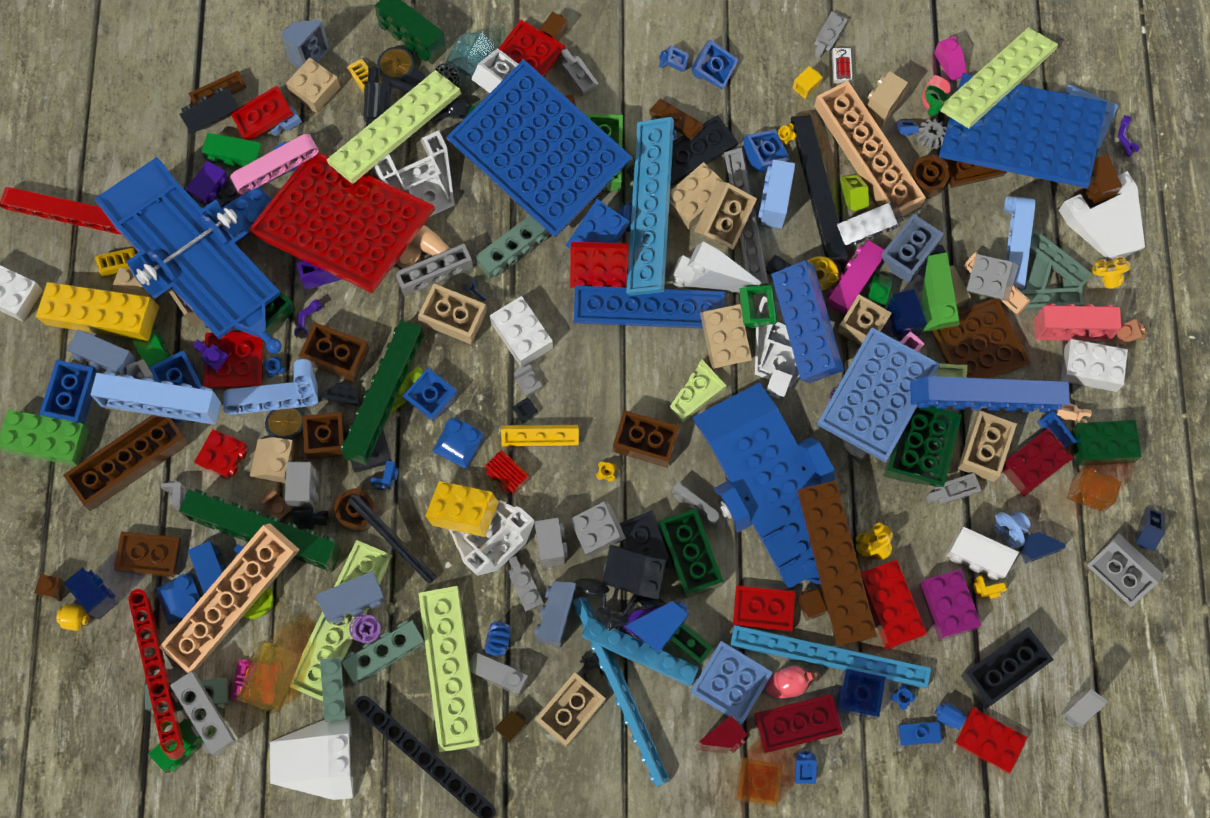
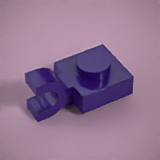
(211, 356)

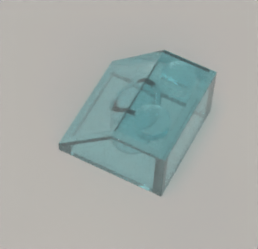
(470, 51)

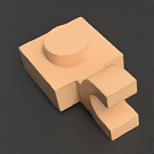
(1072, 412)

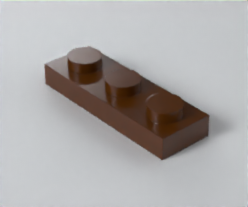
(232, 81)
(682, 122)

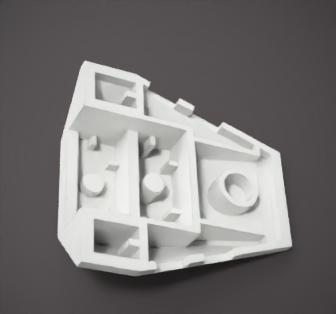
(504, 538)
(314, 760)

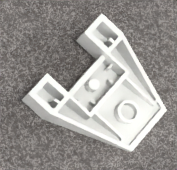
(424, 179)
(1112, 226)
(710, 271)
(774, 347)

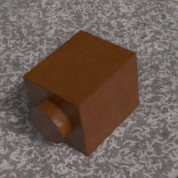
(554, 26)
(50, 587)
(811, 604)

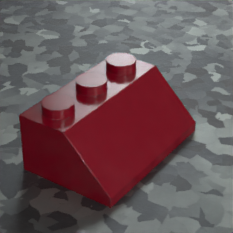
(724, 738)

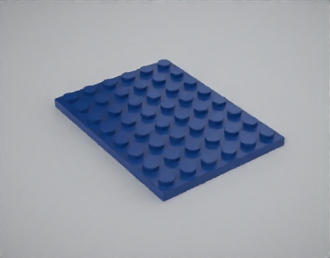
(1031, 135)
(539, 148)

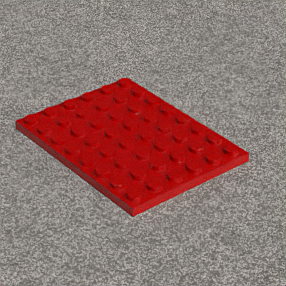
(341, 225)

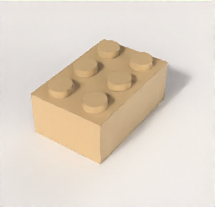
(691, 195)
(725, 215)
(452, 314)
(725, 336)
(987, 446)
(570, 710)

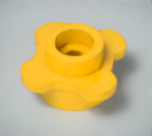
(787, 133)
(611, 470)

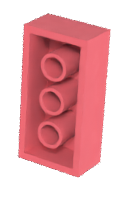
(1077, 322)

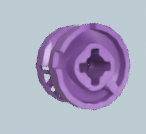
(364, 629)

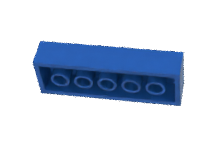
(807, 322)

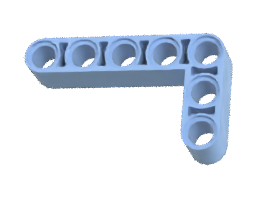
(1020, 234)
(300, 393)

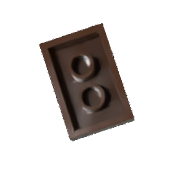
(334, 351)
(645, 438)

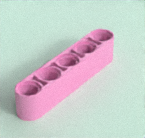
(274, 163)

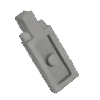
(829, 33)
(578, 72)
(955, 489)
(524, 585)

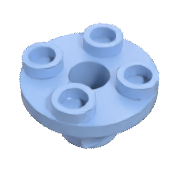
(1012, 528)

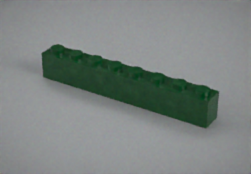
(382, 392)

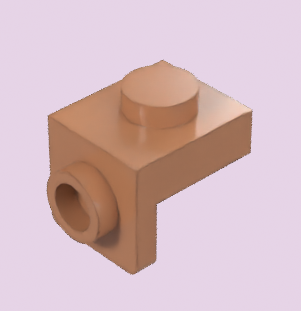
(1131, 332)

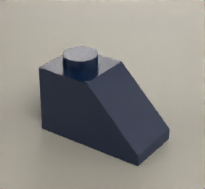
(1150, 529)
(1039, 546)

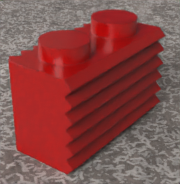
(506, 473)

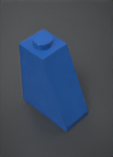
(660, 625)

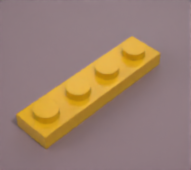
(540, 435)

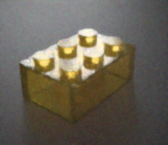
(269, 677)

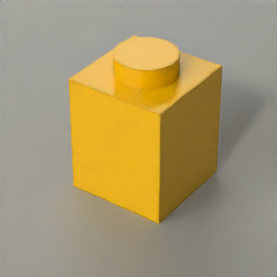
(807, 82)

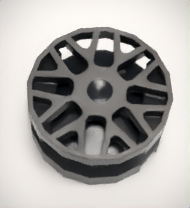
(449, 73)

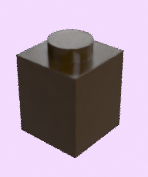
(511, 726)

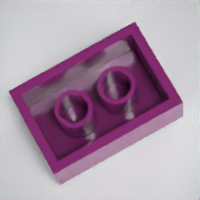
(950, 604)

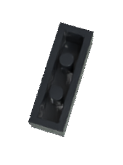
(208, 109)

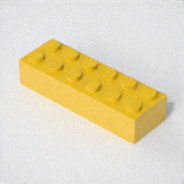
(97, 311)

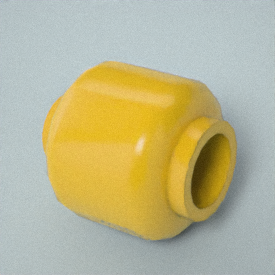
(72, 617)

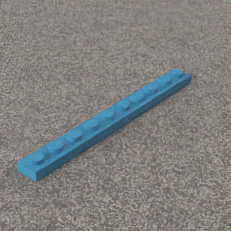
(829, 656)
(625, 700)

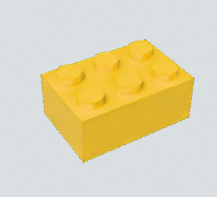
(462, 509)

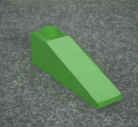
(938, 294)

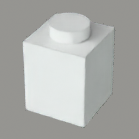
(778, 383)

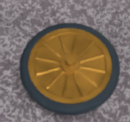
(396, 63)
(284, 423)

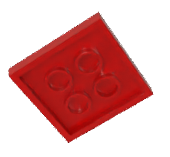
(532, 46)
(598, 264)
(242, 367)

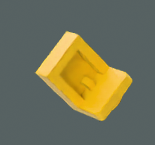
(992, 591)

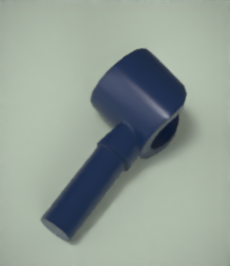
(475, 290)

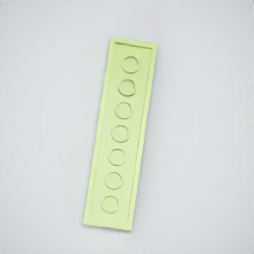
(998, 77)
(393, 126)
(335, 640)
(449, 669)

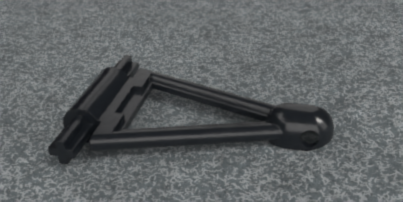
(378, 98)

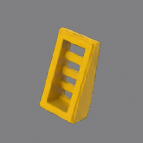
(353, 73)
(108, 257)

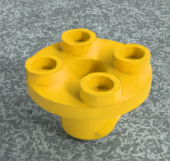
(826, 271)
(1111, 271)
(875, 542)

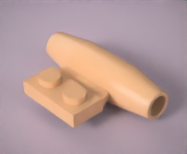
(425, 241)

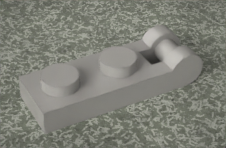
(694, 502)

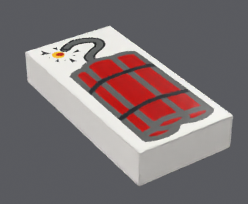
(842, 65)

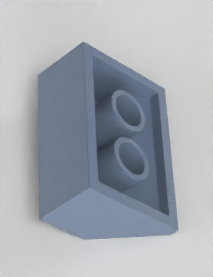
(304, 41)
(911, 248)
(100, 353)
(351, 598)
(555, 613)

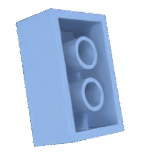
(776, 193)

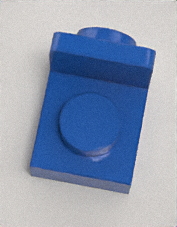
(674, 58)
(805, 767)

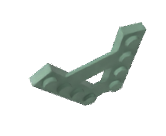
(1047, 257)

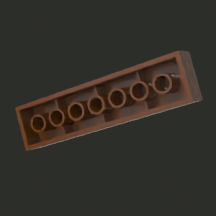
(836, 564)

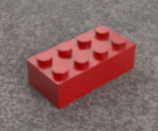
(892, 605)

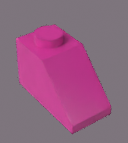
(951, 58)

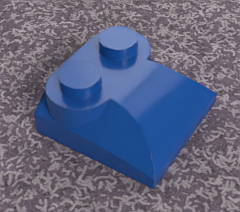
(714, 64)
(763, 148)
(430, 394)
(459, 442)
(178, 597)

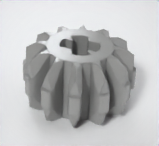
(931, 134)

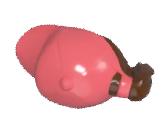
(790, 682)

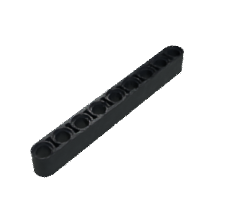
(818, 188)
(418, 751)

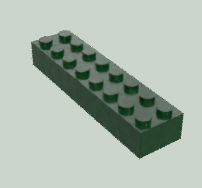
(245, 524)

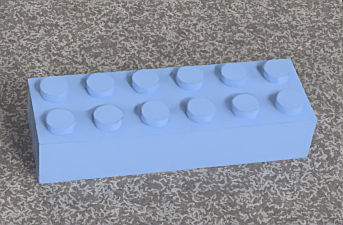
(156, 398)

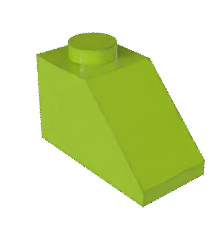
(855, 192)

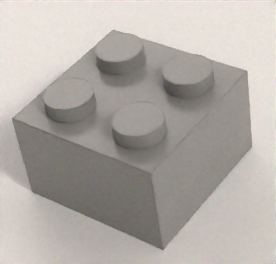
(992, 277)
(301, 485)
(597, 528)
(549, 540)

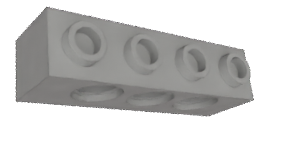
(434, 270)
(191, 684)

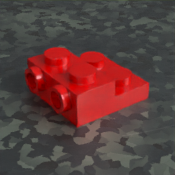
(221, 454)

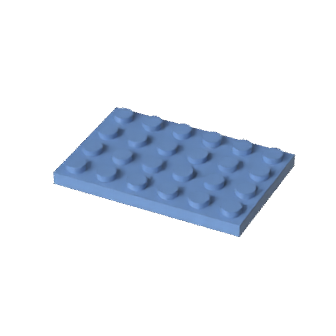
(875, 395)

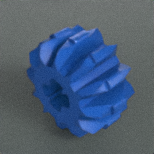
(497, 638)

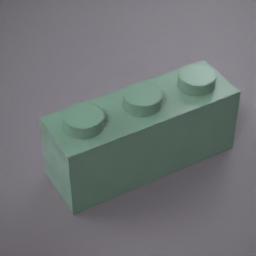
(333, 689)

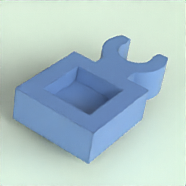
(287, 124)

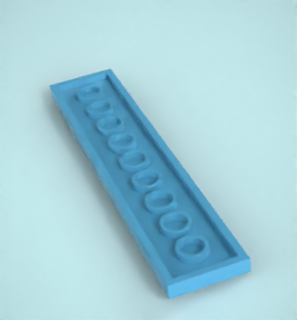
(650, 207)

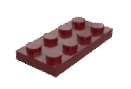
(798, 723)

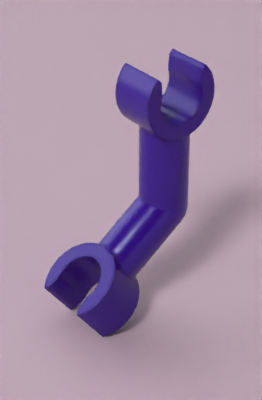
(1123, 138)
(314, 306)

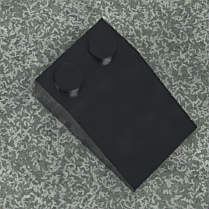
(635, 571)

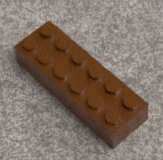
(125, 460)

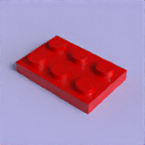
(261, 113)
(763, 608)
(990, 740)

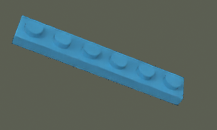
(640, 652)

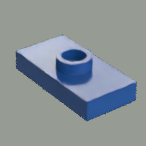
(1058, 428)
(919, 733)

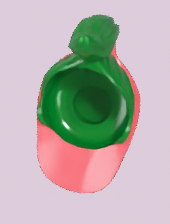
(935, 94)

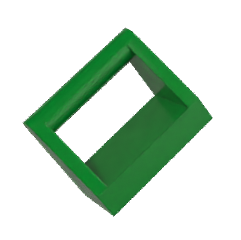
(748, 310)

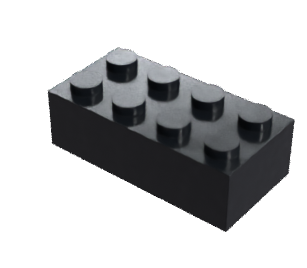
(1007, 667)

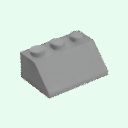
(1125, 570)

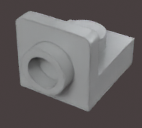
(139, 370)
(527, 380)
(178, 489)

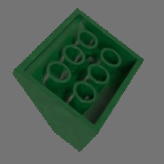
(924, 448)

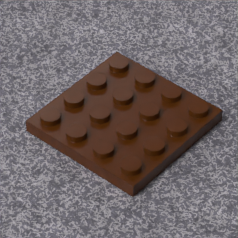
(982, 342)

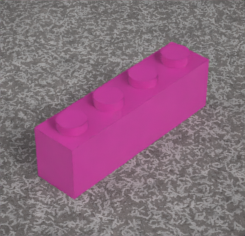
(855, 278)

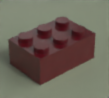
(1036, 462)

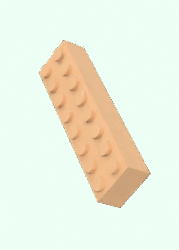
(868, 148)
(229, 598)

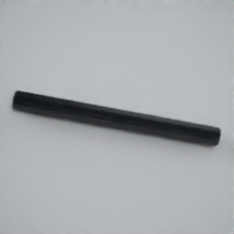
(410, 557)

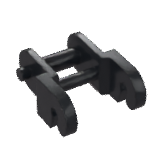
(584, 660)

